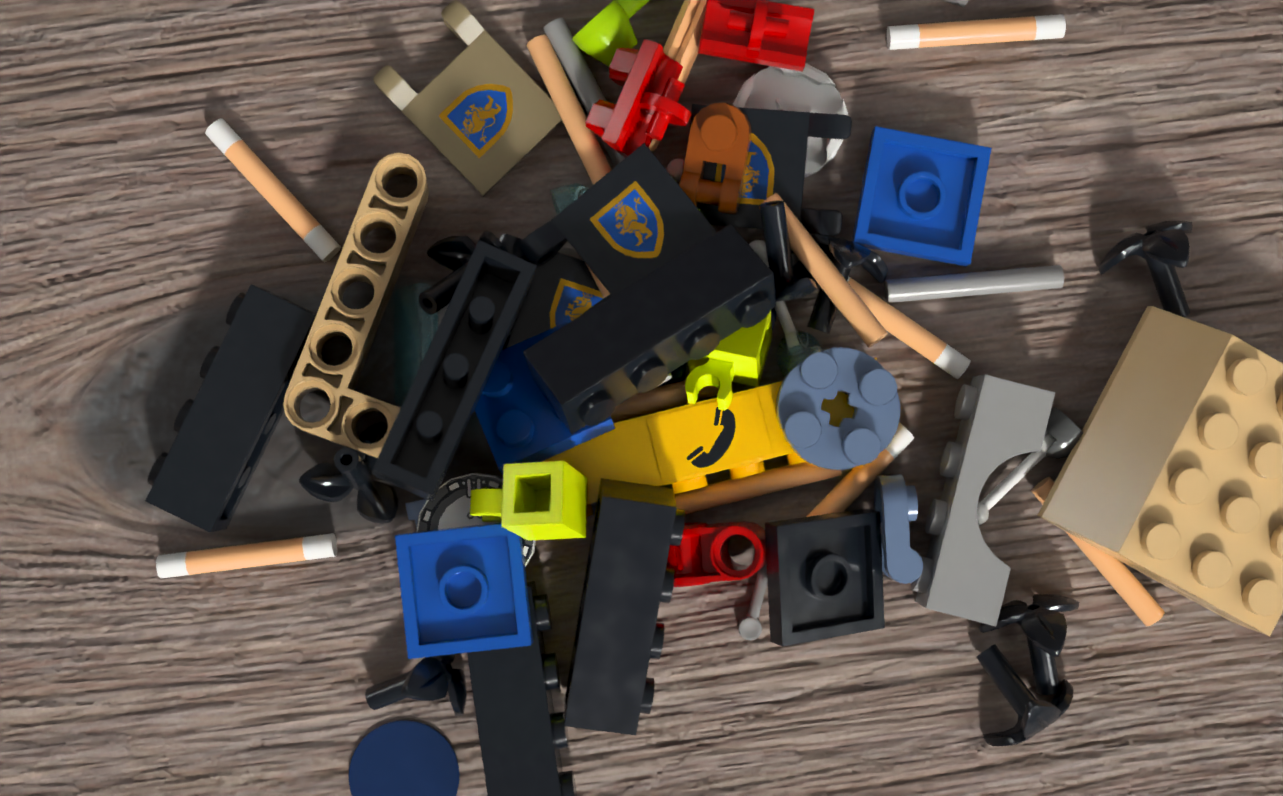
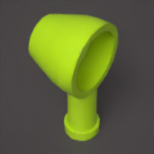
(609, 30)

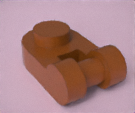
(722, 137)

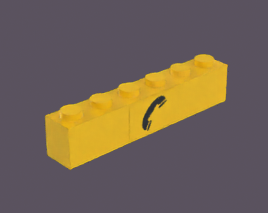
(692, 441)

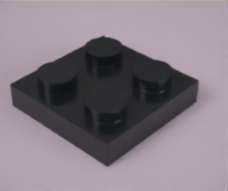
(824, 576)

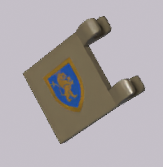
(479, 108)

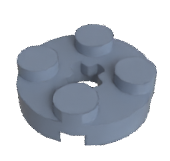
(869, 391)

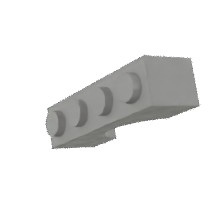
(995, 425)

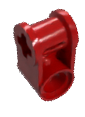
(705, 554)

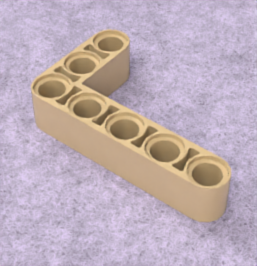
(359, 325)

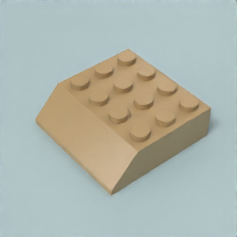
(1185, 469)

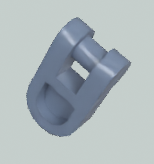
(897, 507)

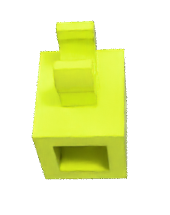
(735, 359)
(536, 501)

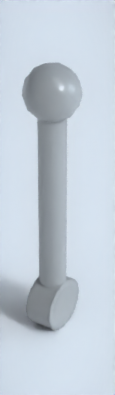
(750, 626)

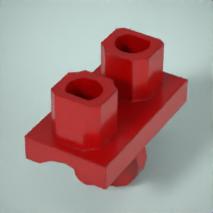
(757, 32)
(645, 102)

